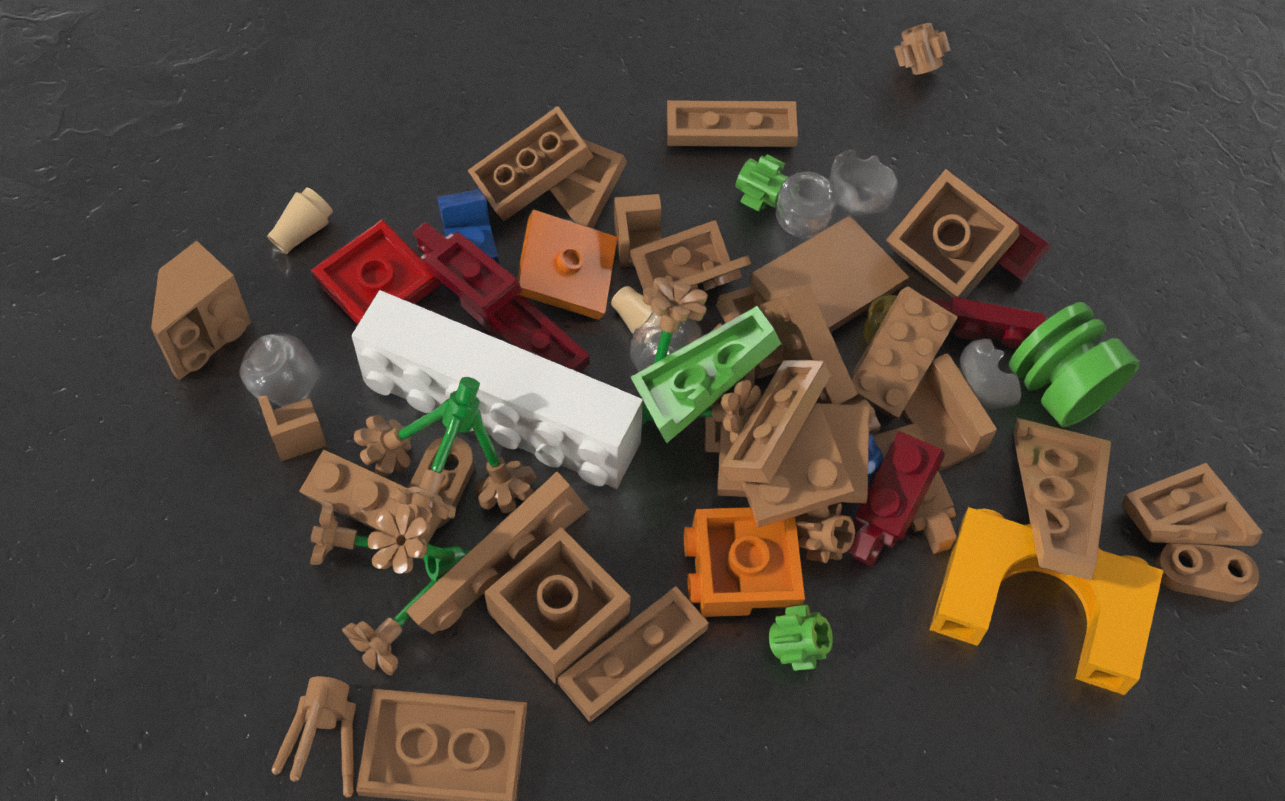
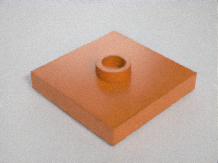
(566, 265)

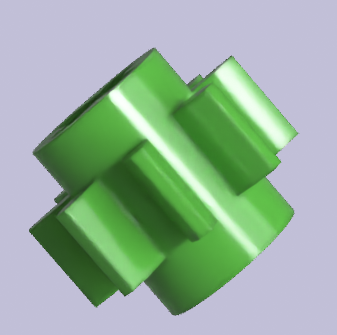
(761, 182)
(800, 637)

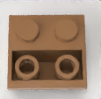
(196, 309)

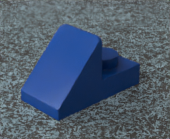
(469, 216)

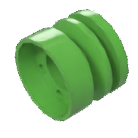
(1068, 359)

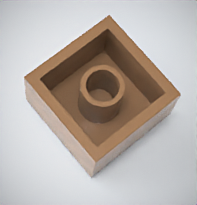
(953, 236)
(558, 604)

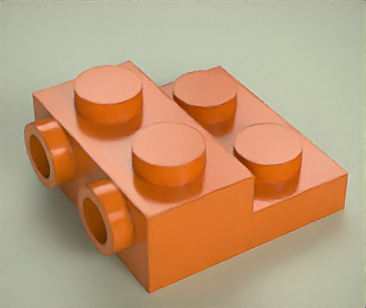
(741, 563)

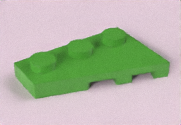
(702, 371)

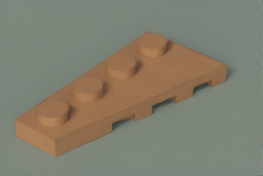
(1063, 494)
(529, 525)

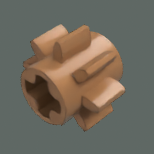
(922, 48)
(825, 533)

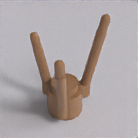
(321, 709)

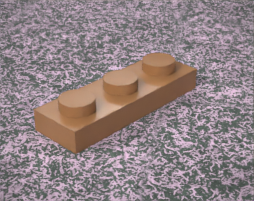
(732, 123)
(776, 421)
(356, 491)
(632, 653)

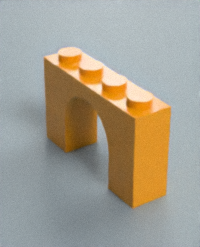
(1116, 599)

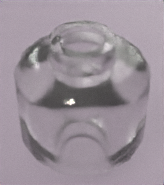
(806, 204)

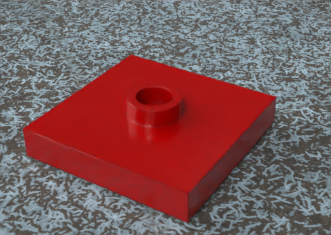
(370, 264)

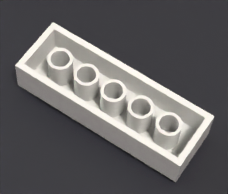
(521, 395)

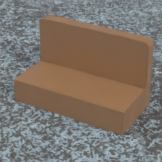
(949, 413)

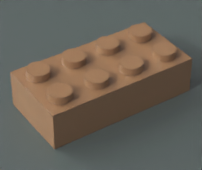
(530, 163)
(807, 337)
(901, 352)

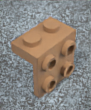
(689, 258)

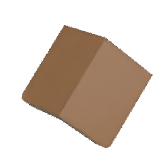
(636, 224)
(293, 428)

